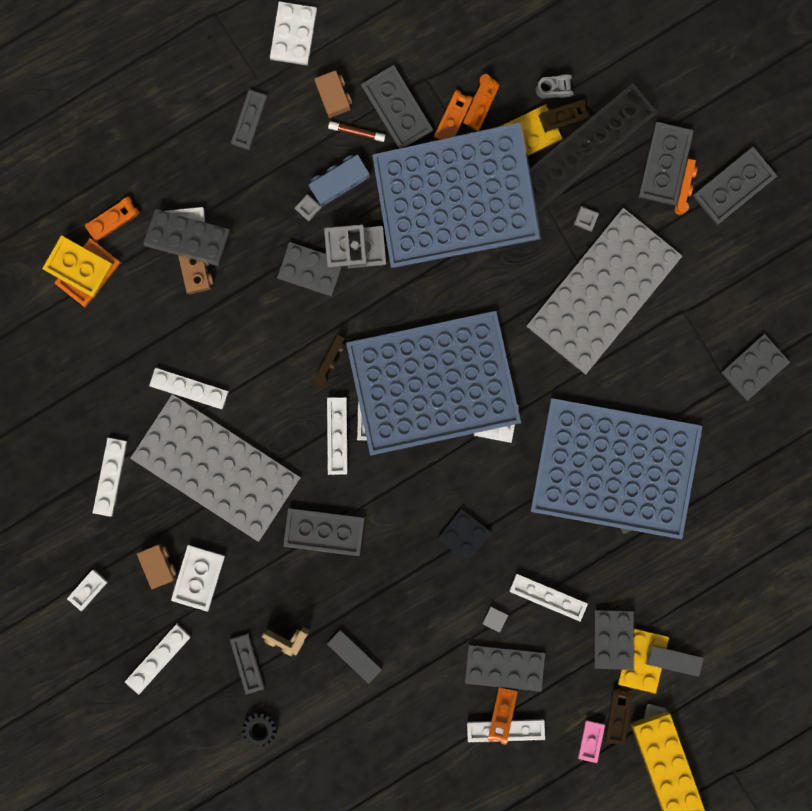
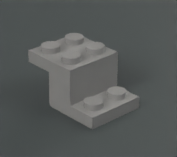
(355, 246)

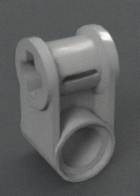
(559, 87)

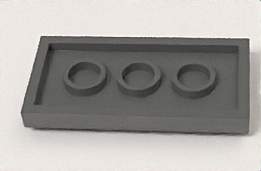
(396, 107)
(665, 163)
(734, 186)
(186, 237)
(323, 532)
(504, 667)

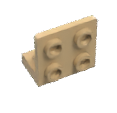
(288, 647)

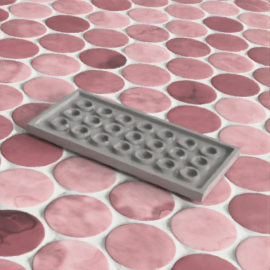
(604, 291)
(215, 467)

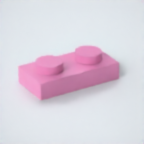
(591, 741)

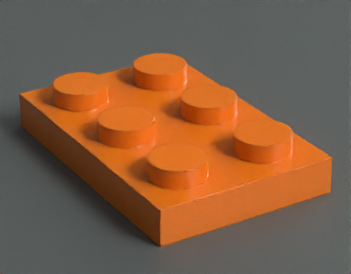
(81, 297)

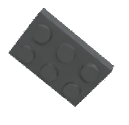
(308, 269)
(755, 367)
(614, 640)

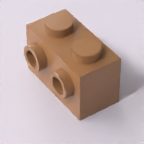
(332, 93)
(195, 275)
(157, 566)

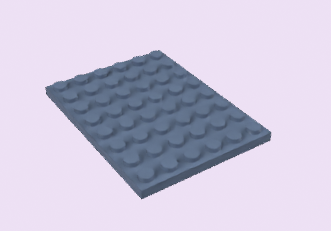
(456, 196)
(433, 383)
(616, 468)

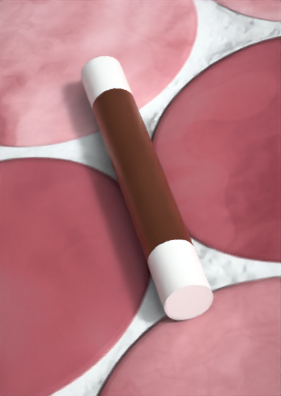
(356, 131)

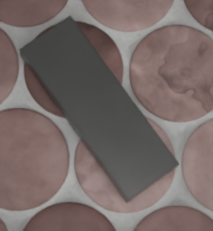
(249, 119)
(354, 656)
(674, 660)
(247, 663)

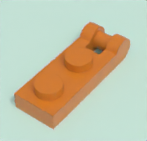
(481, 102)
(453, 116)
(686, 189)
(112, 219)
(502, 715)

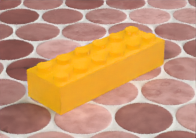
(667, 763)

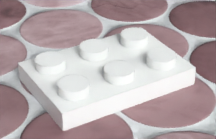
(293, 33)
(198, 578)

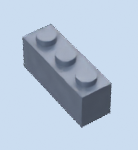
(339, 180)

